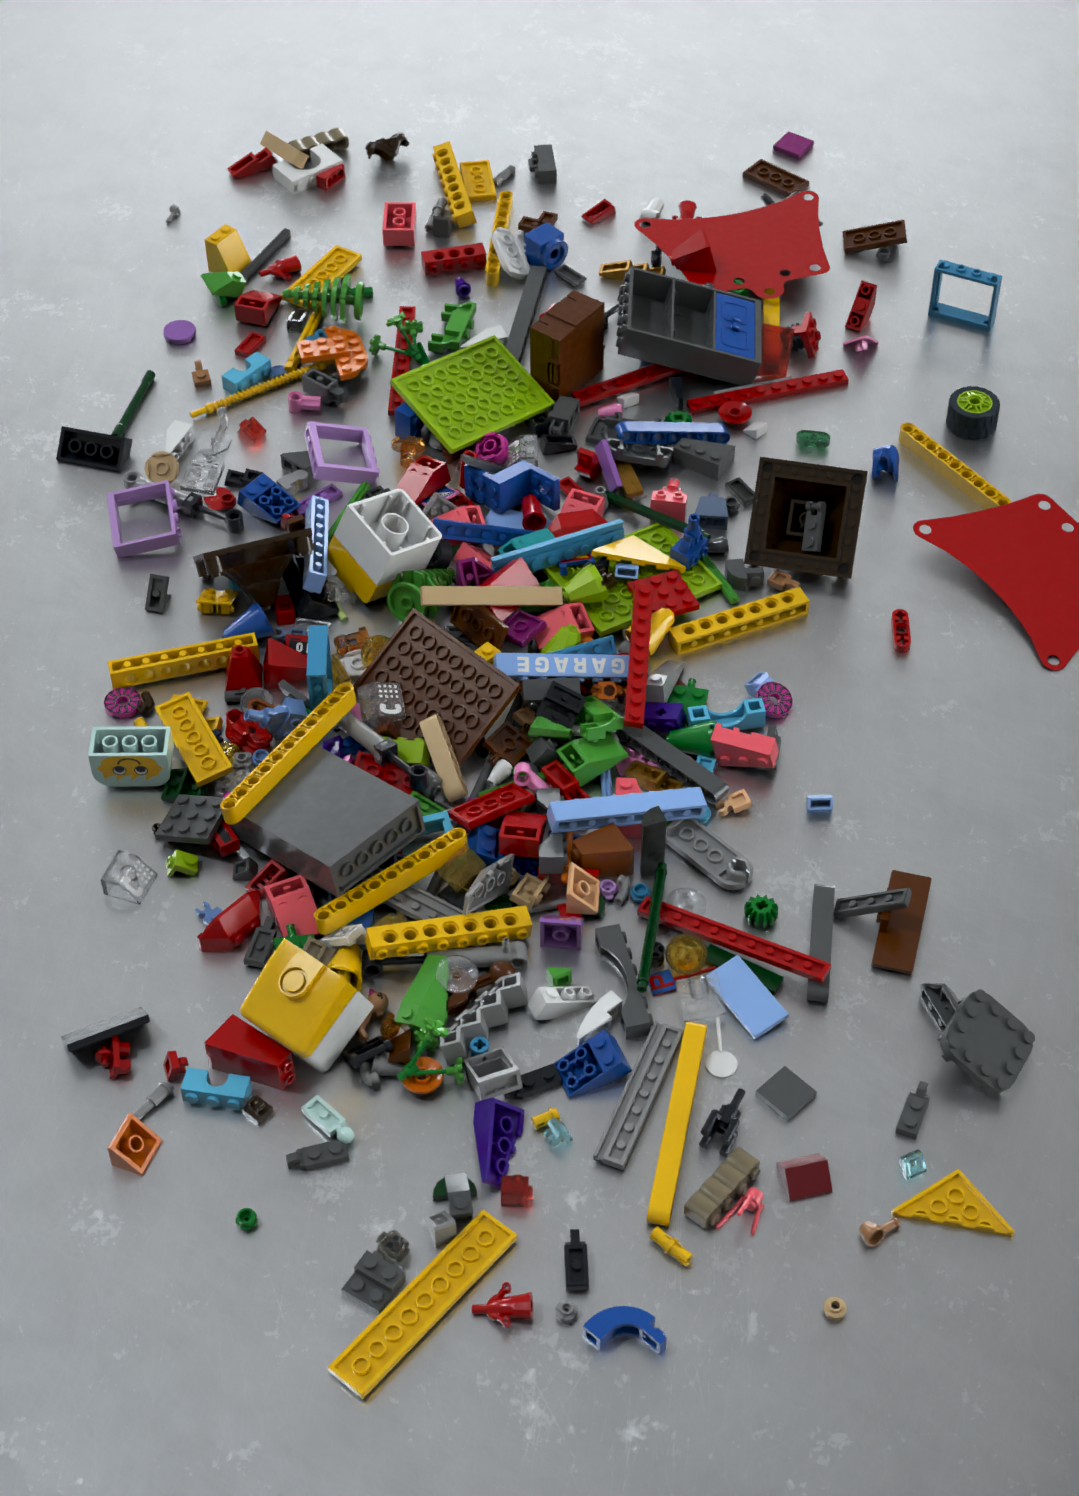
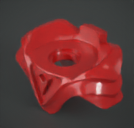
(239, 732)

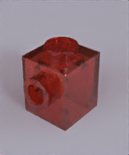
(515, 1191)

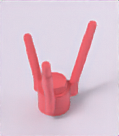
(750, 1201)

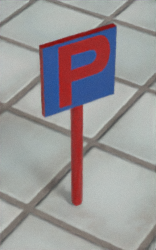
(664, 982)

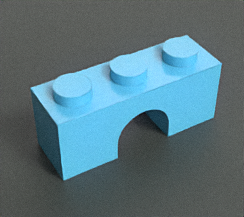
(256, 369)
(232, 1094)

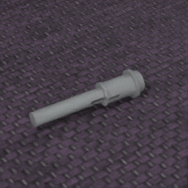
(165, 1088)

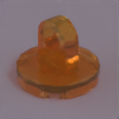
(408, 448)

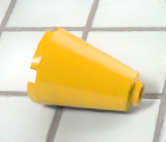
(660, 625)
(348, 964)

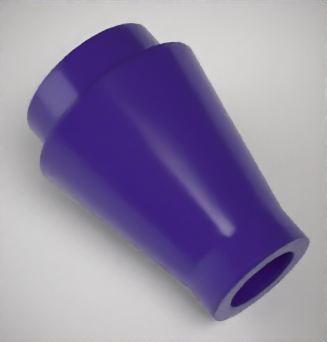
(462, 287)

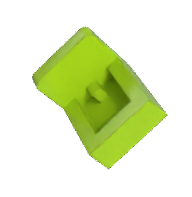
(182, 862)

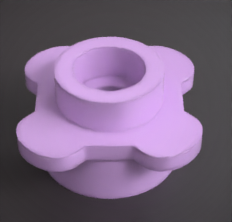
(608, 889)

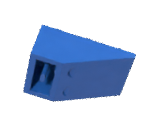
(266, 499)
(485, 843)
(592, 1065)

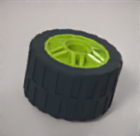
(972, 412)

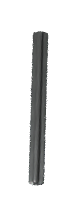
(265, 253)

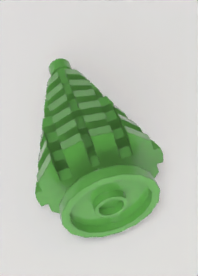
(339, 298)
(406, 591)

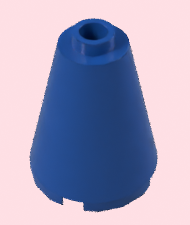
(248, 622)

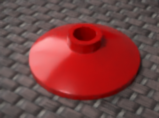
(735, 412)

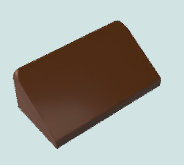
(402, 1048)

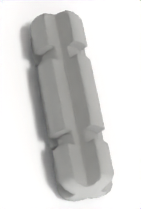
(505, 174)

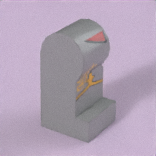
(294, 481)

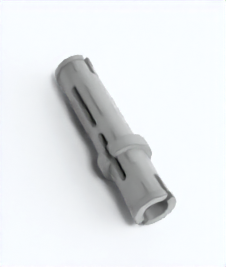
(437, 210)

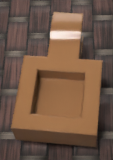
(200, 376)
(781, 581)

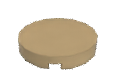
(162, 467)

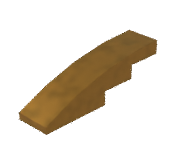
(617, 270)
(629, 479)
(651, 777)

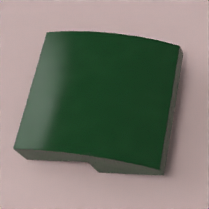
(181, 783)

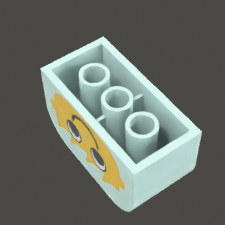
(131, 755)

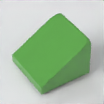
(558, 976)

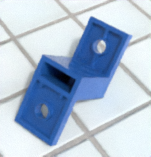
(511, 485)

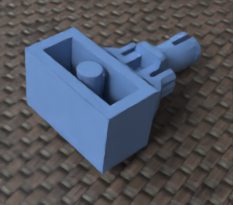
(280, 719)

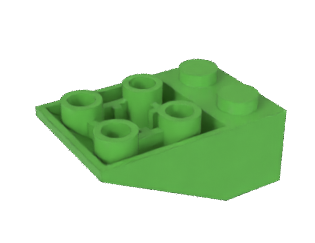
(590, 759)

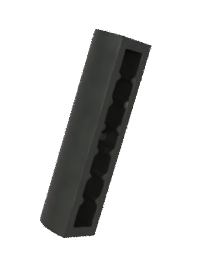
(652, 841)

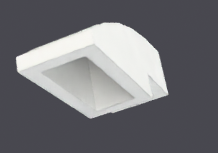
(599, 1017)

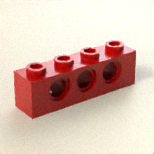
(453, 259)

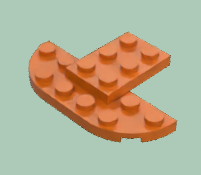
(341, 346)

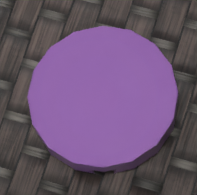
(179, 331)

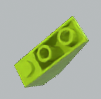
(412, 751)

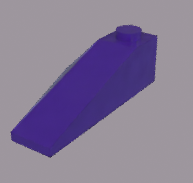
(496, 1132)

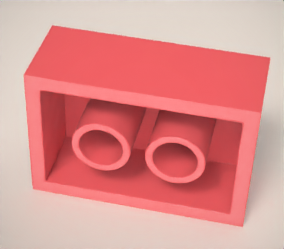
(399, 224)

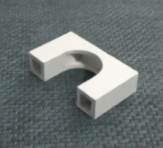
(299, 180)

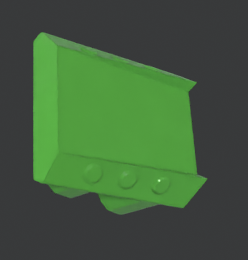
(546, 728)

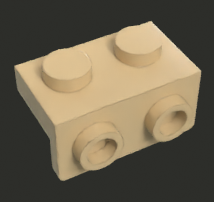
(530, 891)

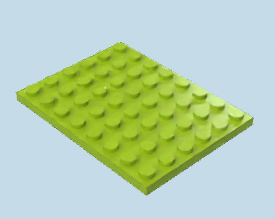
(472, 393)
(617, 609)

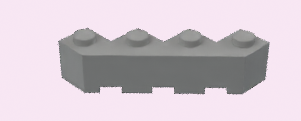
(489, 1011)

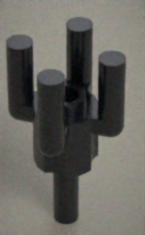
(725, 1123)

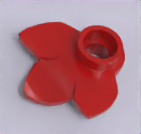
(221, 500)

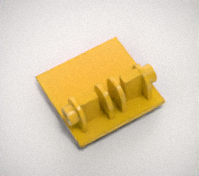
(210, 597)

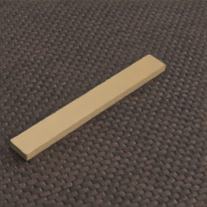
(490, 596)

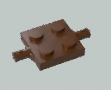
(508, 743)

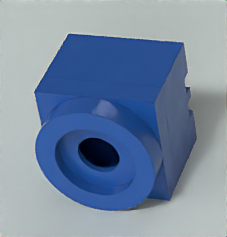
(545, 246)

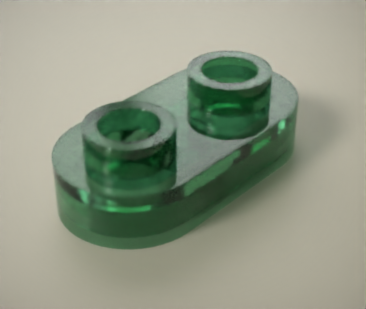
(813, 438)

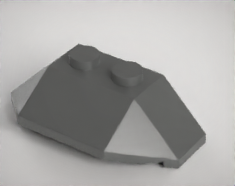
(940, 1002)

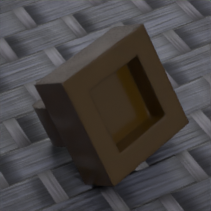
(608, 579)
(257, 1110)

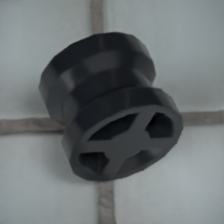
(658, 960)

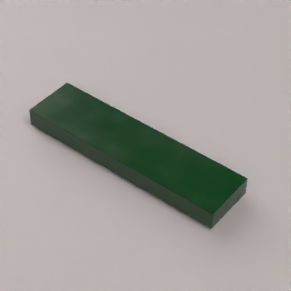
(718, 956)

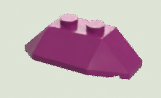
(471, 572)

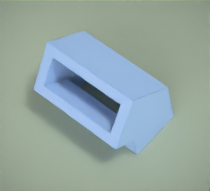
(626, 575)
(755, 683)
(819, 800)

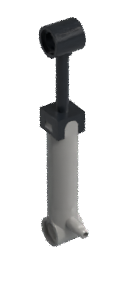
(190, 504)
(384, 750)
(512, 952)

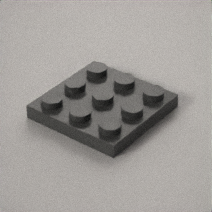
(191, 820)

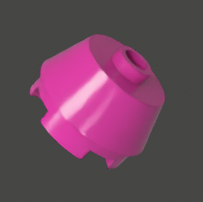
(493, 448)

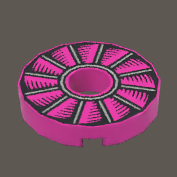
(781, 693)
(122, 694)

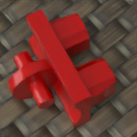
(112, 1056)

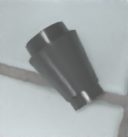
(718, 545)

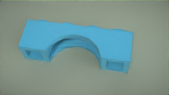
(747, 715)

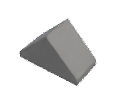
(441, 1228)

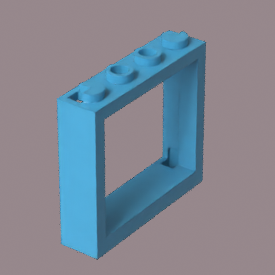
(960, 315)
(319, 665)

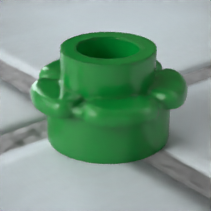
(246, 1213)

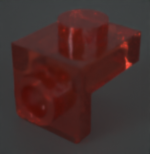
(252, 429)

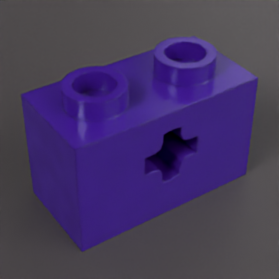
(664, 716)

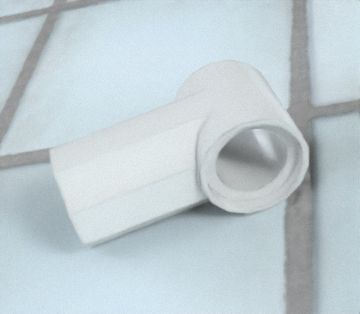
(653, 209)

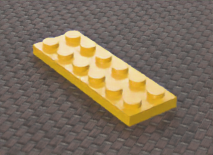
(333, 264)
(194, 739)

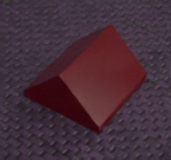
(805, 1176)

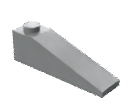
(662, 681)
(489, 884)

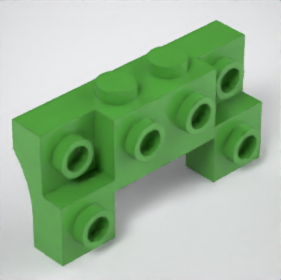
(457, 329)
(597, 719)

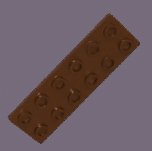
(901, 928)

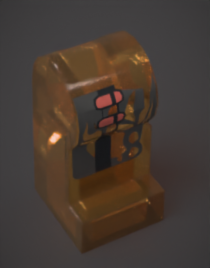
(350, 642)

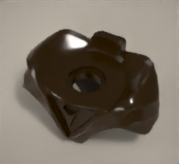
(387, 148)

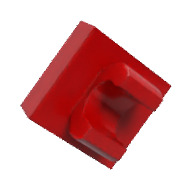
(174, 1065)

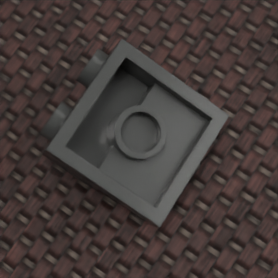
(374, 1281)

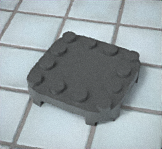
(643, 454)
(986, 1042)

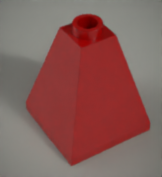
(694, 254)
(282, 663)
(243, 670)

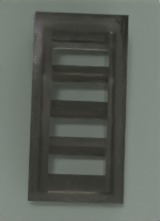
(297, 320)

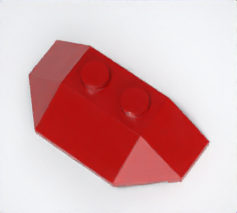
(575, 521)
(232, 924)

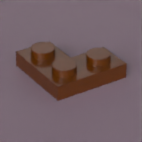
(528, 224)

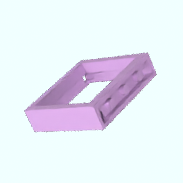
(340, 473)
(140, 494)

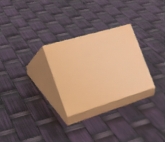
(582, 891)

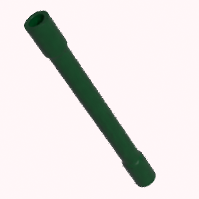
(145, 383)

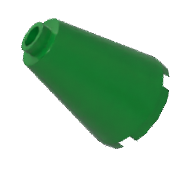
(694, 739)

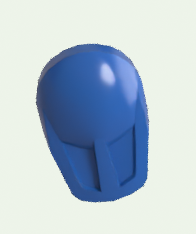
(886, 459)

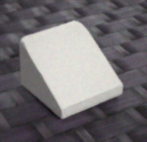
(628, 400)
(756, 429)

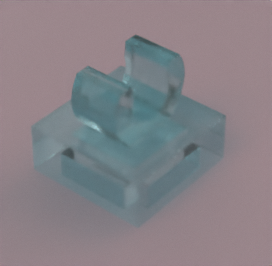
(559, 1131)
(912, 1164)

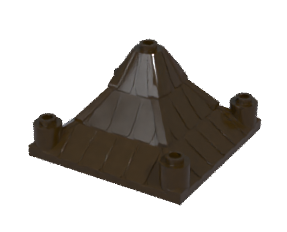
(780, 516)
(256, 564)

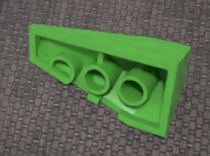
(424, 998)

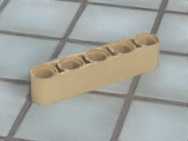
(284, 150)
(443, 758)

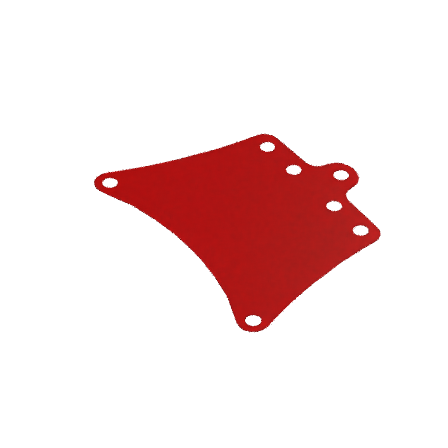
(751, 244)
(1026, 563)

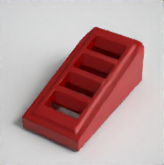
(329, 178)
(606, 209)
(284, 611)
(267, 871)

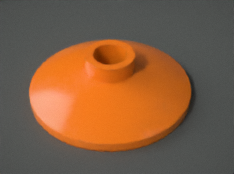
(430, 1082)

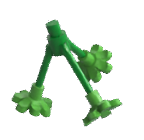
(410, 328)
(426, 1040)

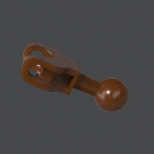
(460, 1001)

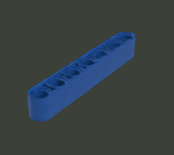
(670, 432)

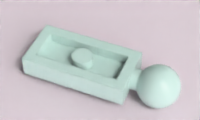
(328, 1119)

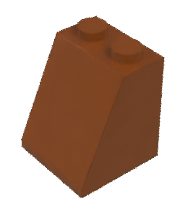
(604, 850)

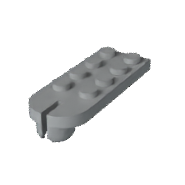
(709, 853)

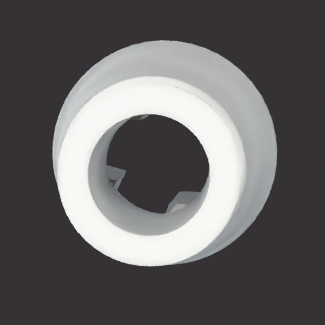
(499, 773)

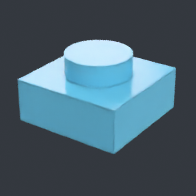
(707, 762)

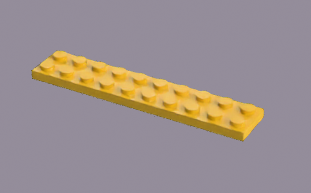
(422, 1304)

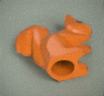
(608, 690)

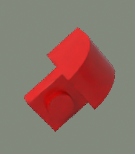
(587, 464)

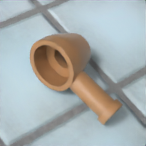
(873, 1233)

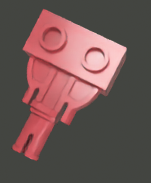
(670, 501)

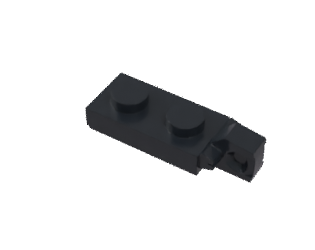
(537, 1081)
(576, 1263)

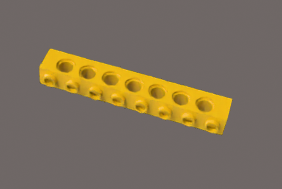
(453, 185)
(738, 621)
(177, 661)
(448, 932)

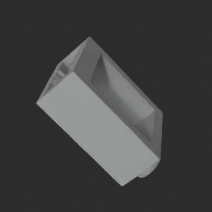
(495, 1083)

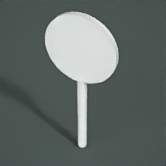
(720, 1062)

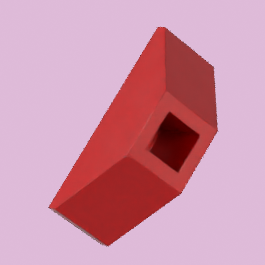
(862, 306)

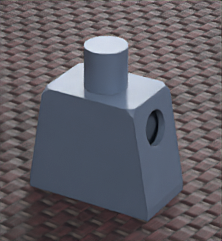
(712, 512)

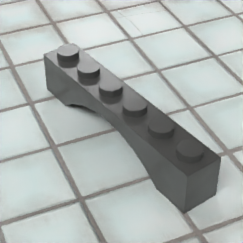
(554, 849)
(612, 948)

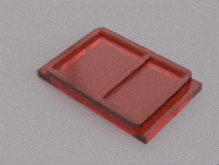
(776, 350)

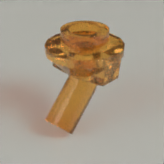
(389, 1027)

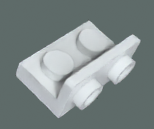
(345, 936)

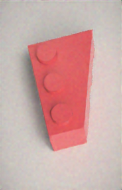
(743, 749)

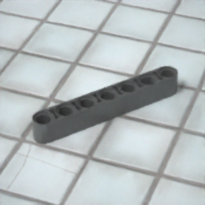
(674, 762)
(821, 937)

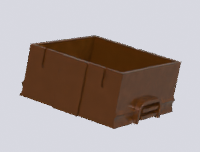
(568, 345)

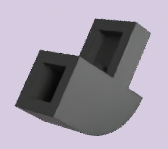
(741, 577)

